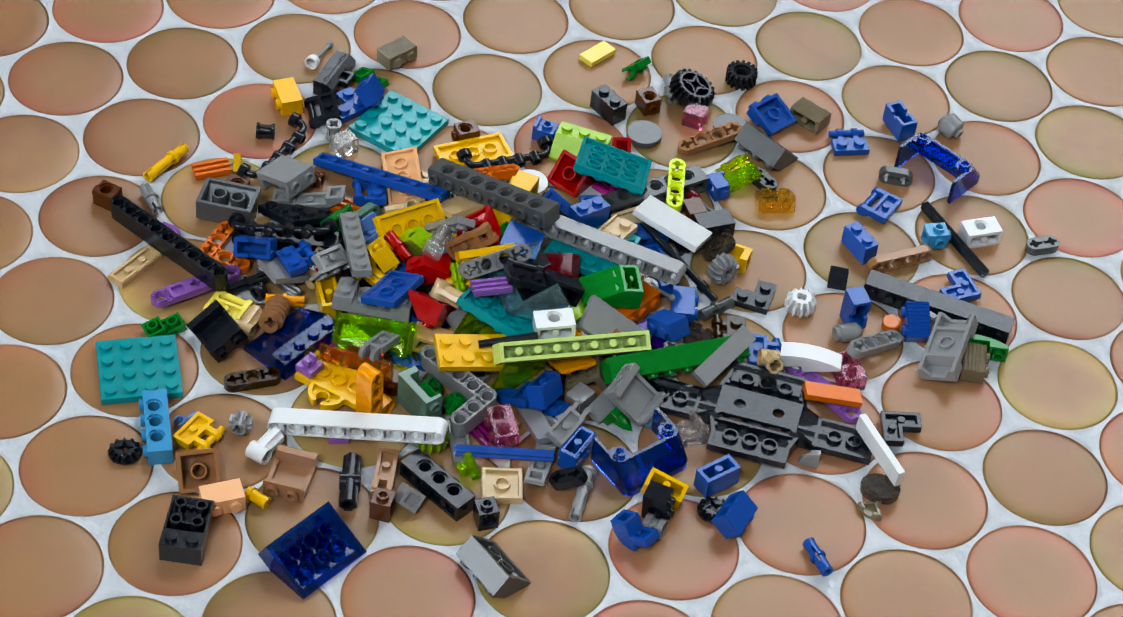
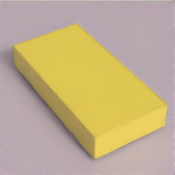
(597, 54)

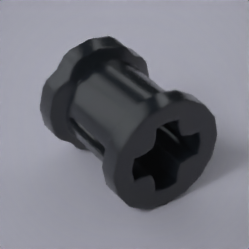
(264, 130)

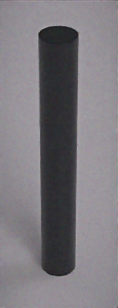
(521, 337)

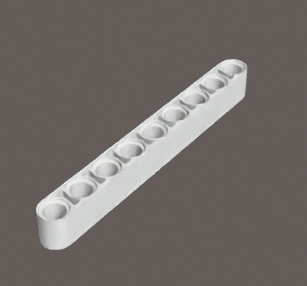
(358, 425)

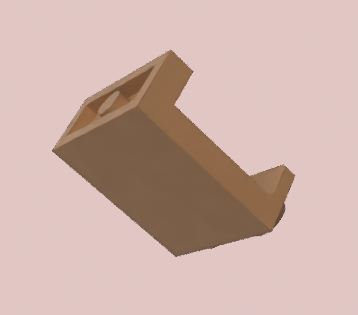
(291, 474)

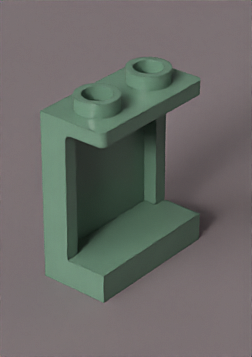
(414, 398)

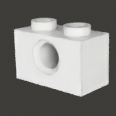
(980, 232)
(554, 323)

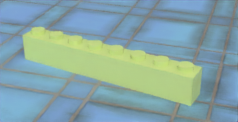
(571, 347)

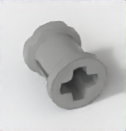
(333, 127)

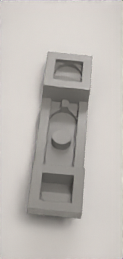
(332, 197)
(539, 471)

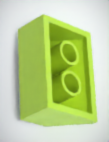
(571, 137)

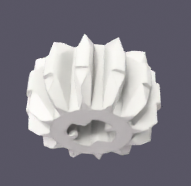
(800, 303)

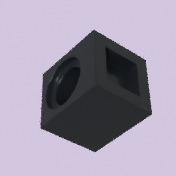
(486, 513)

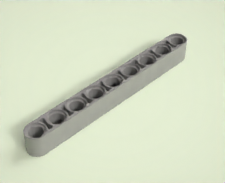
(614, 249)

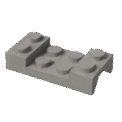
(348, 299)
(946, 348)

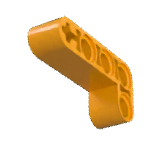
(370, 391)

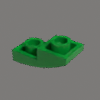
(167, 326)
(997, 349)

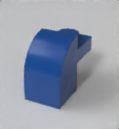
(631, 531)

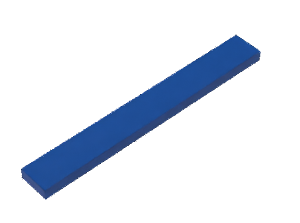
(381, 177)

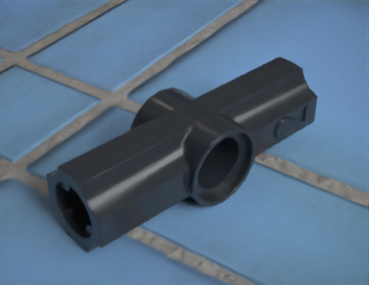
(350, 481)

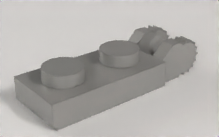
(378, 345)
(567, 424)

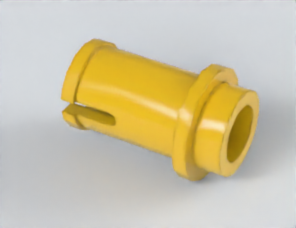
(257, 497)

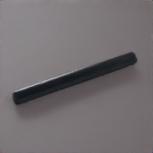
(956, 241)

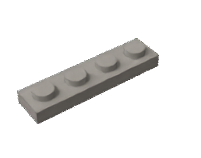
(456, 224)

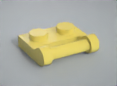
(234, 305)

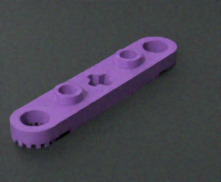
(187, 289)
(840, 410)

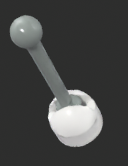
(315, 58)
(649, 280)

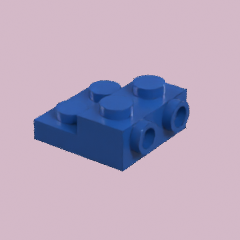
(771, 114)

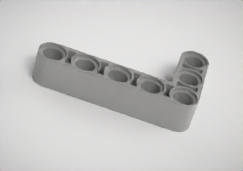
(477, 392)

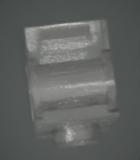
(344, 143)

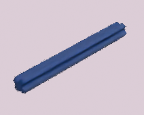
(505, 452)

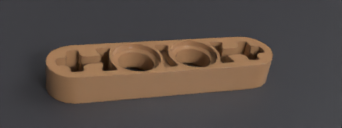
(711, 141)
(918, 254)

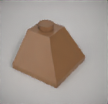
(196, 468)

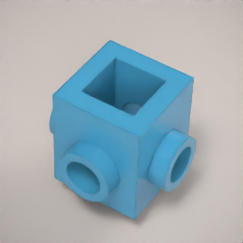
(935, 235)

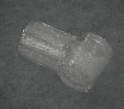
(437, 243)

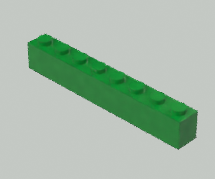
(666, 360)

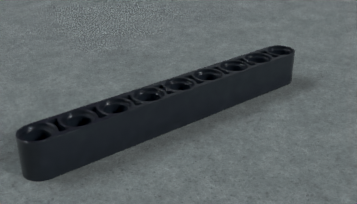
(169, 243)

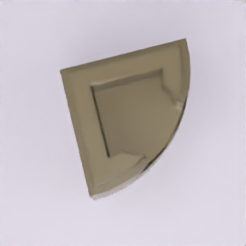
(870, 508)

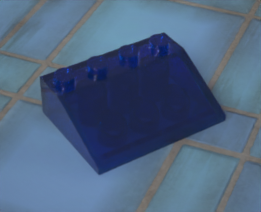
(299, 336)
(312, 551)

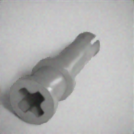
(581, 494)

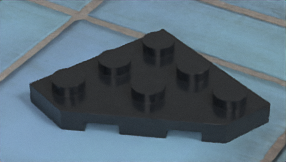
(294, 214)

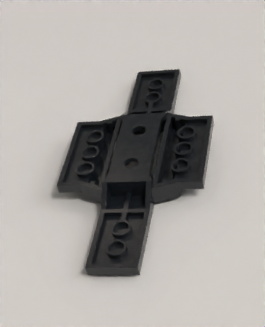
(762, 396)

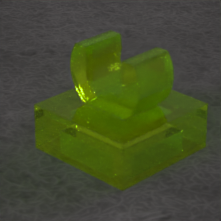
(468, 467)

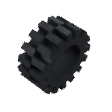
(734, 73)

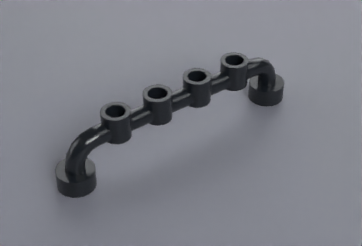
(544, 143)
(288, 146)
(237, 221)

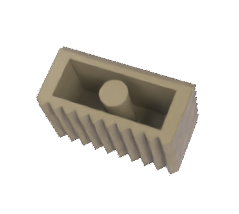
(396, 53)
(810, 115)
(974, 363)

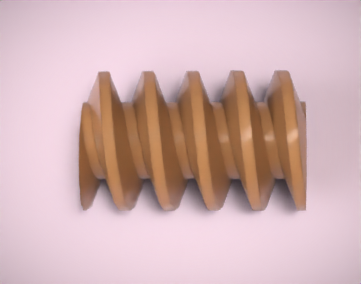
(274, 313)

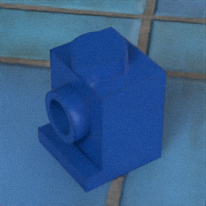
(544, 127)
(718, 187)

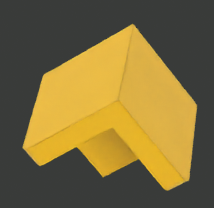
(742, 256)

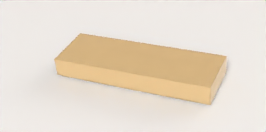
(135, 266)

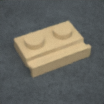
(619, 227)

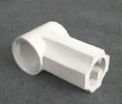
(262, 450)

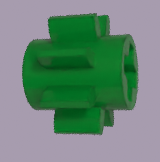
(453, 402)

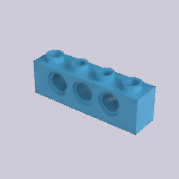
(157, 427)

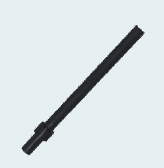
(701, 285)

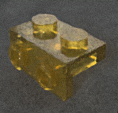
(776, 201)

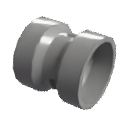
(655, 523)

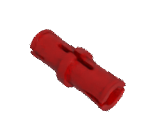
(398, 246)

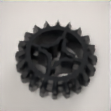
(691, 87)

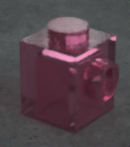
(695, 116)

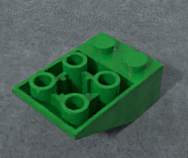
(617, 286)

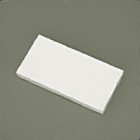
(672, 223)

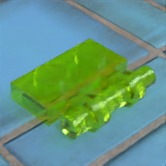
(743, 175)

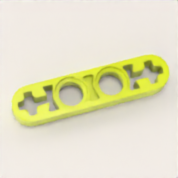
(675, 185)

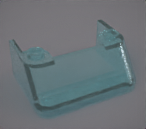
(546, 300)

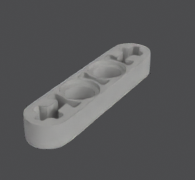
(494, 259)
(860, 347)

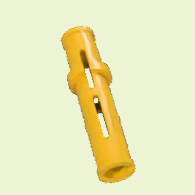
(172, 157)

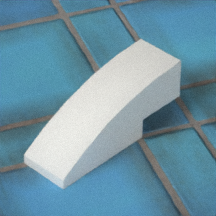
(810, 357)

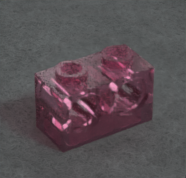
(851, 374)
(501, 426)

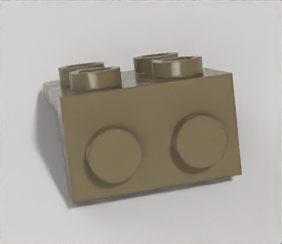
(587, 376)

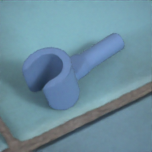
(182, 420)

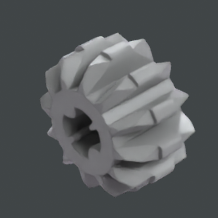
(723, 268)

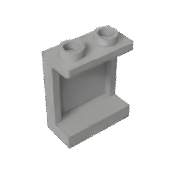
(288, 174)
(634, 395)

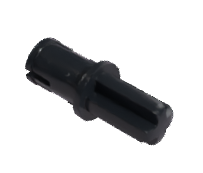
(246, 282)

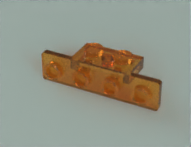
(350, 359)

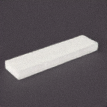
(880, 449)

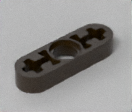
(237, 378)

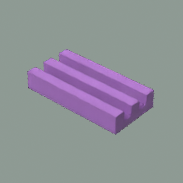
(490, 286)

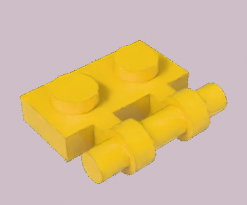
(194, 429)

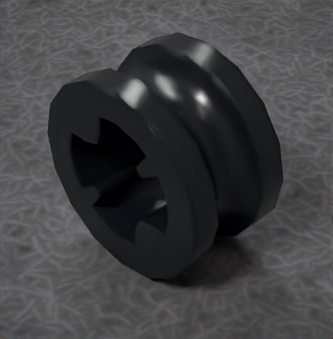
(258, 290)

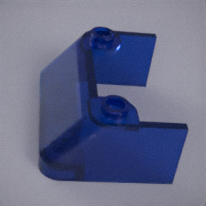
(951, 162)
(630, 470)

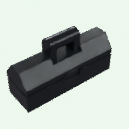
(334, 72)

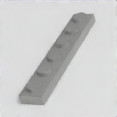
(355, 245)

